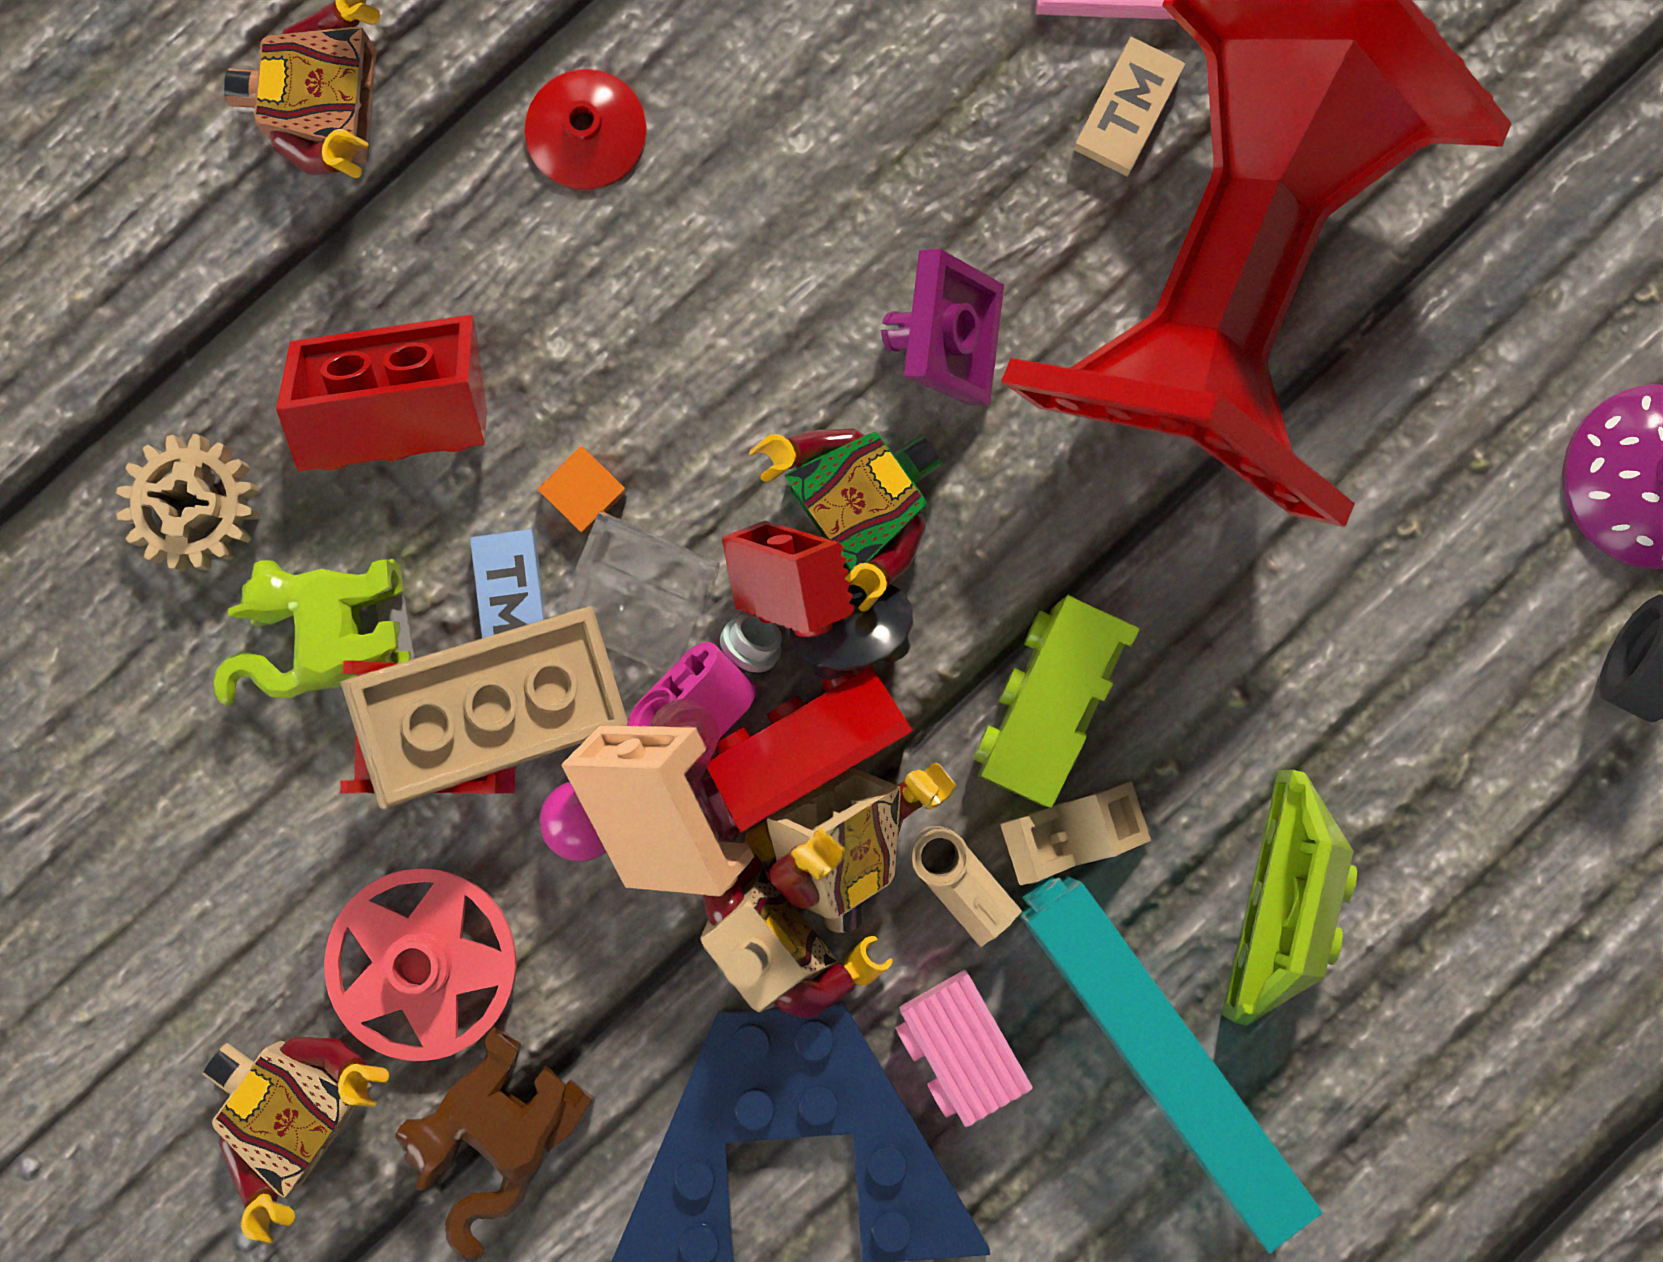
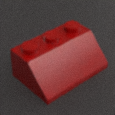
(383, 394)
(805, 746)

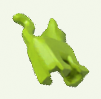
(326, 627)

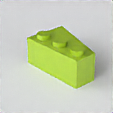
(1052, 700)

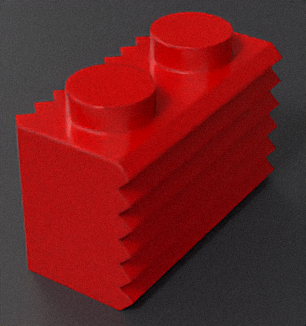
(788, 577)

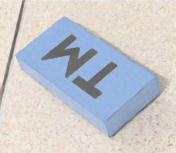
(507, 581)

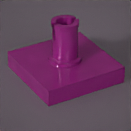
(950, 328)

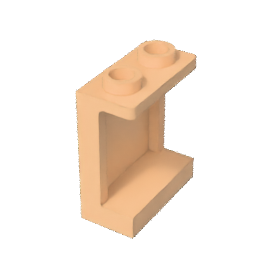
(647, 812)

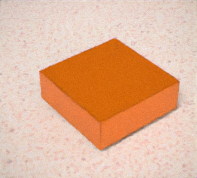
(582, 489)

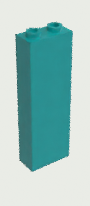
(1168, 1061)

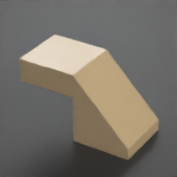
(1075, 832)

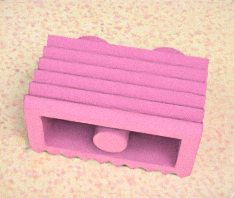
(964, 1049)

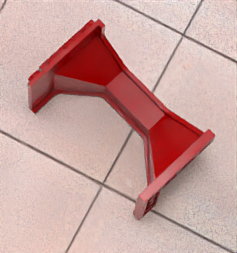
(1302, 120)

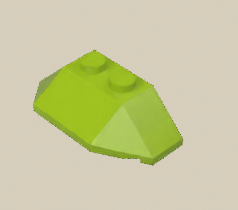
(1291, 903)

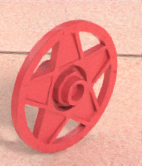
(420, 964)

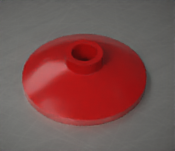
(589, 156)

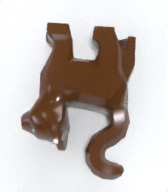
(499, 1126)

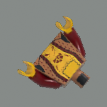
(314, 89)

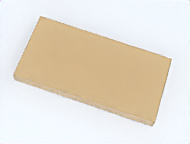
(483, 706)

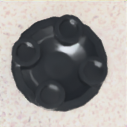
(861, 637)

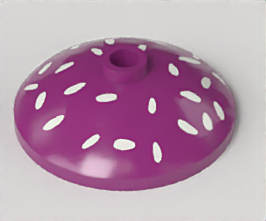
(1618, 476)

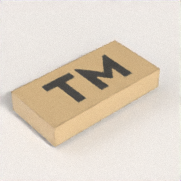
(1129, 106)

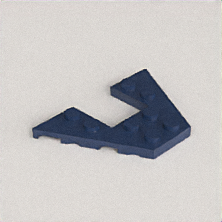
(787, 1080)

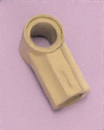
(965, 887)

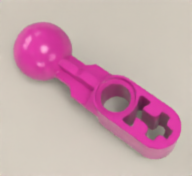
(699, 675)

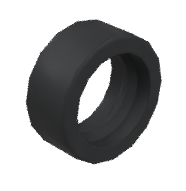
(1634, 664)

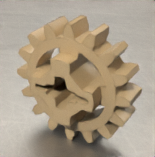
(187, 527)

